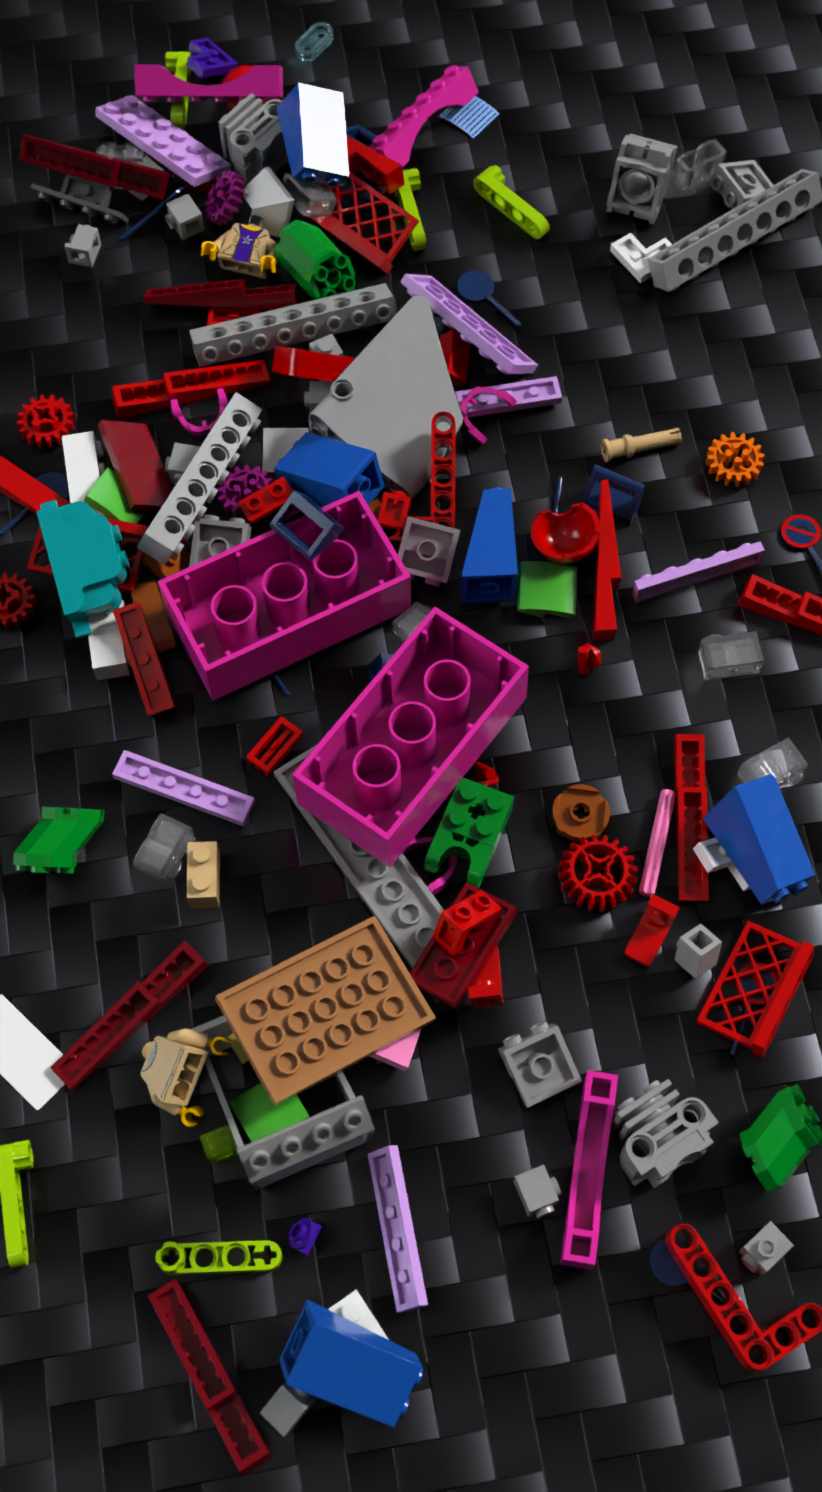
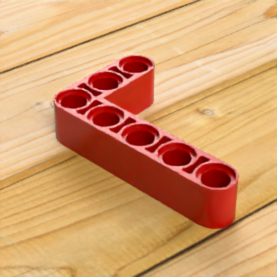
(309, 363)
(439, 466)
(733, 1306)

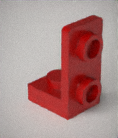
(266, 500)
(394, 510)
(461, 918)
(651, 931)
(488, 986)

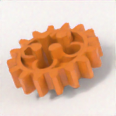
(720, 461)

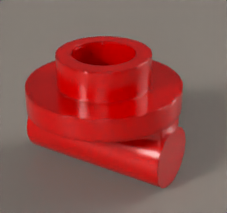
(588, 658)
(484, 775)

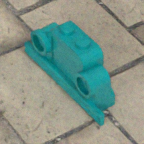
(83, 561)

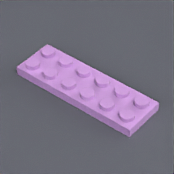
(162, 140)
(470, 325)

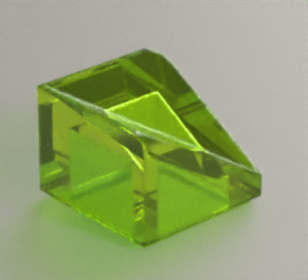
(219, 1144)

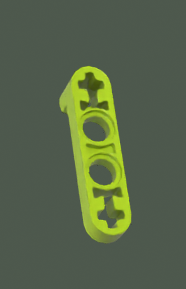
(176, 64)
(492, 188)
(407, 203)
(12, 1159)
(220, 1253)

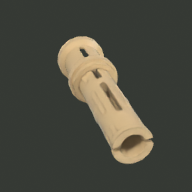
(629, 445)

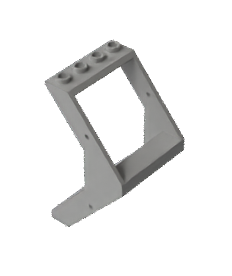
(300, 1143)

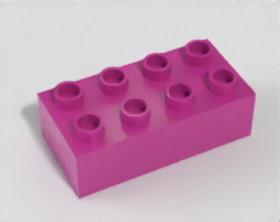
(273, 606)
(411, 736)

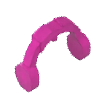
(501, 394)
(196, 430)
(441, 883)

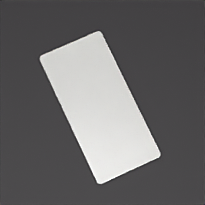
(27, 1057)

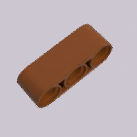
(152, 604)

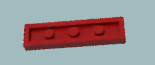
(144, 658)

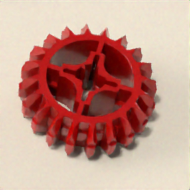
(584, 854)

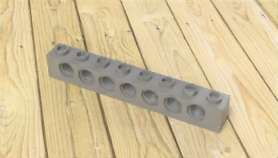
(735, 230)
(292, 324)
(199, 479)

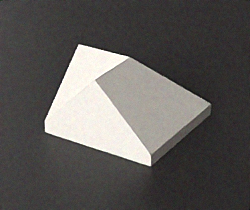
(269, 200)

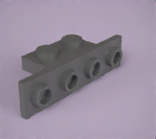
(84, 194)

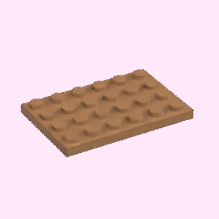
(324, 1010)

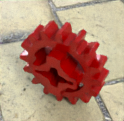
(45, 421)
(14, 604)

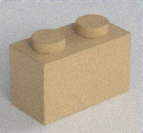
(203, 875)

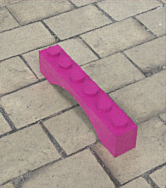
(157, 81)
(452, 89)
(588, 1170)

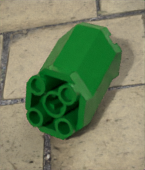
(314, 260)
(57, 840)
(781, 1138)

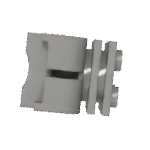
(253, 137)
(641, 177)
(661, 1133)

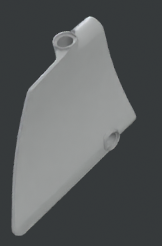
(392, 399)

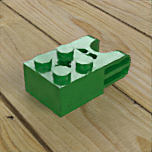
(469, 837)

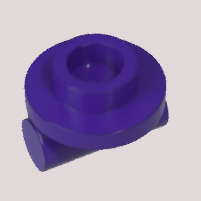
(303, 1235)

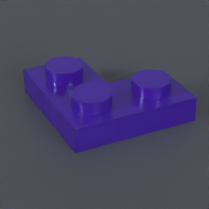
(209, 59)

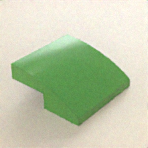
(110, 500)
(547, 589)
(260, 1116)

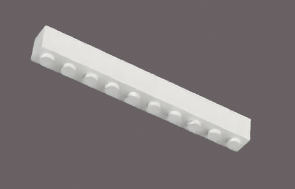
(83, 471)

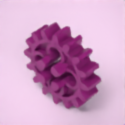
(224, 197)
(239, 482)

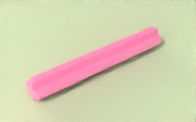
(657, 843)

